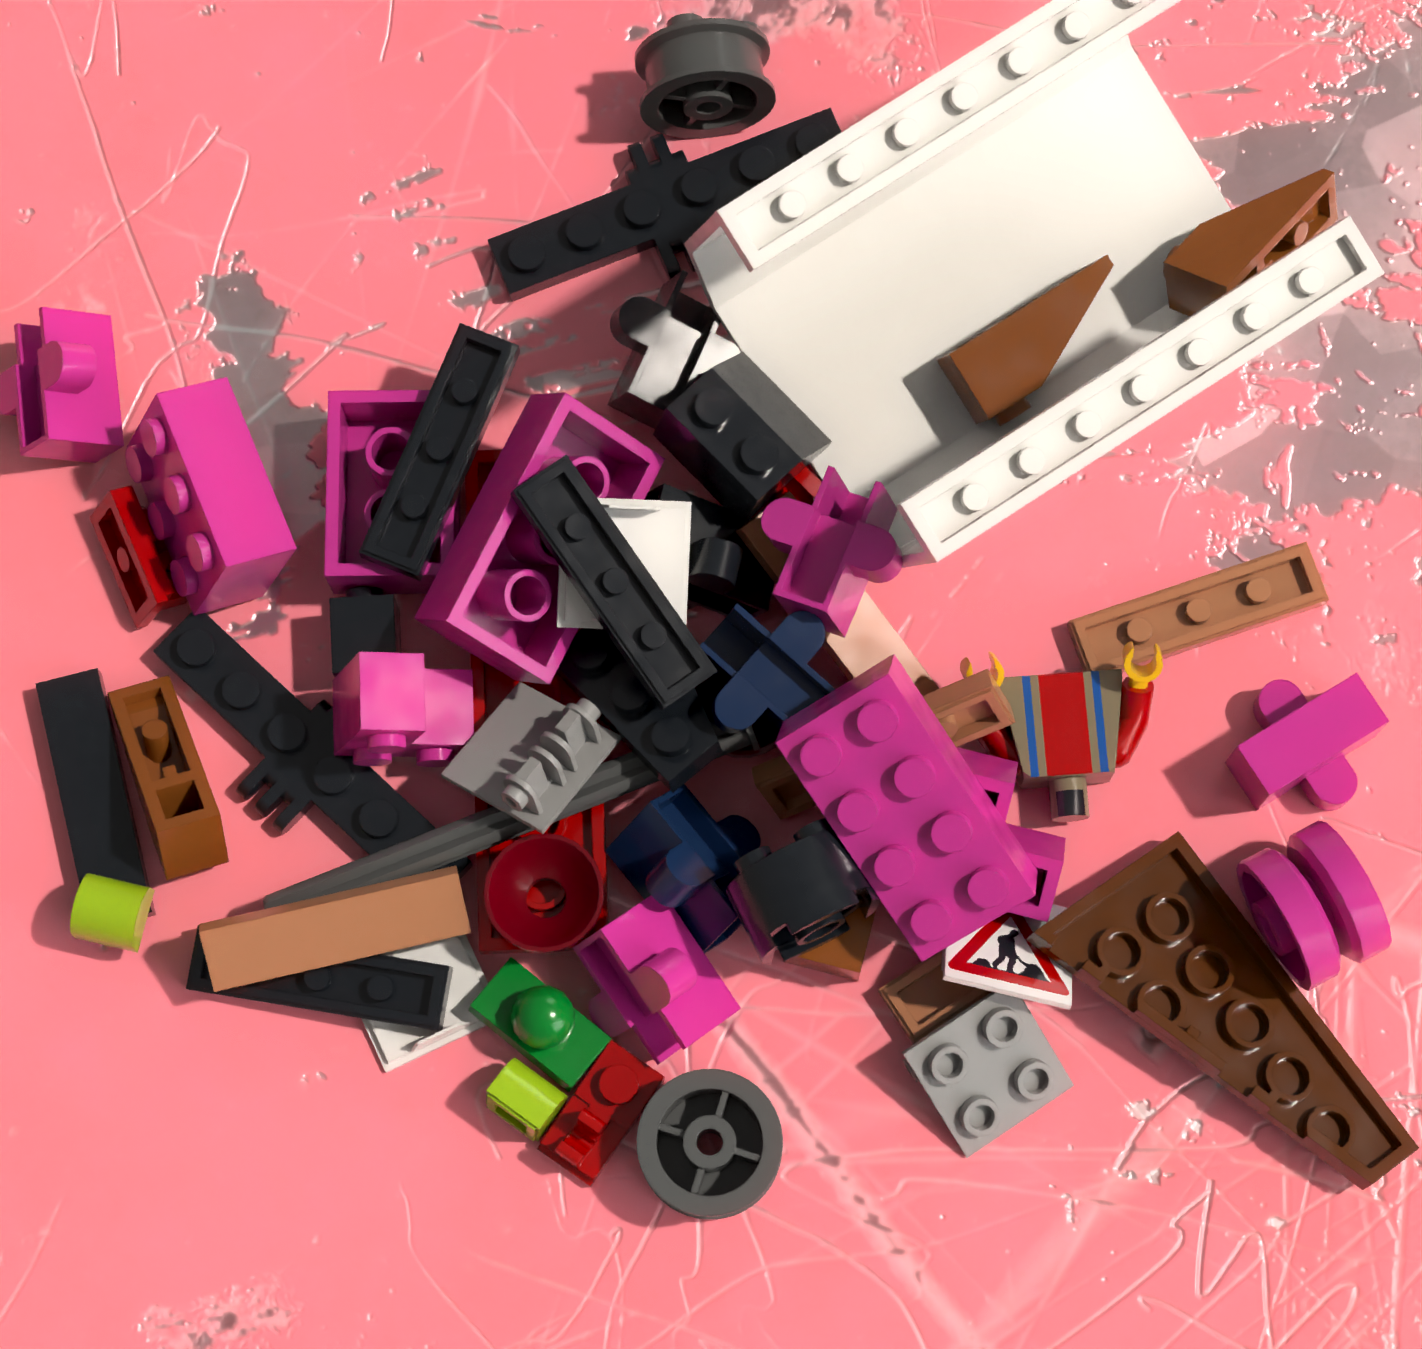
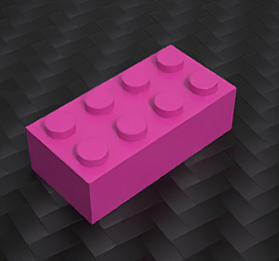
(499, 577)
(907, 808)

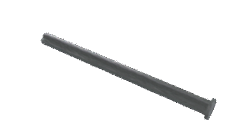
(481, 830)

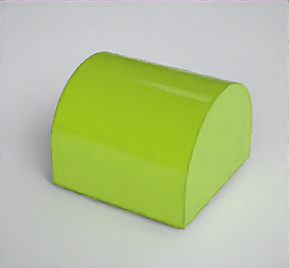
(110, 912)
(524, 1099)

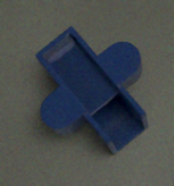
(764, 671)
(686, 861)

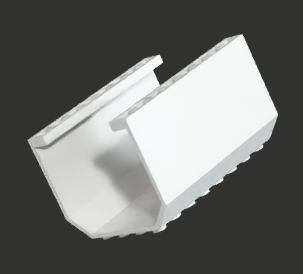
(959, 213)

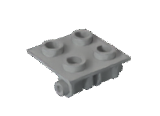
(532, 755)
(987, 1070)

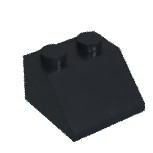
(739, 435)

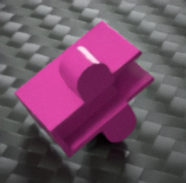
(64, 387)
(832, 549)
(1306, 742)
(654, 980)

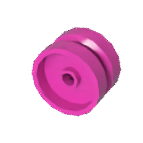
(1314, 905)

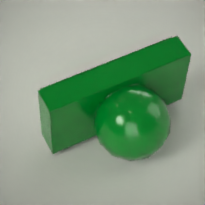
(540, 1024)

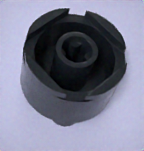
(799, 893)

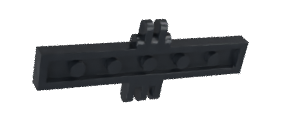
(657, 209)
(293, 740)

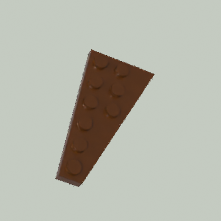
(1202, 981)

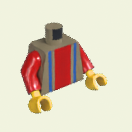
(1072, 727)

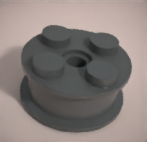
(704, 77)
(704, 1104)

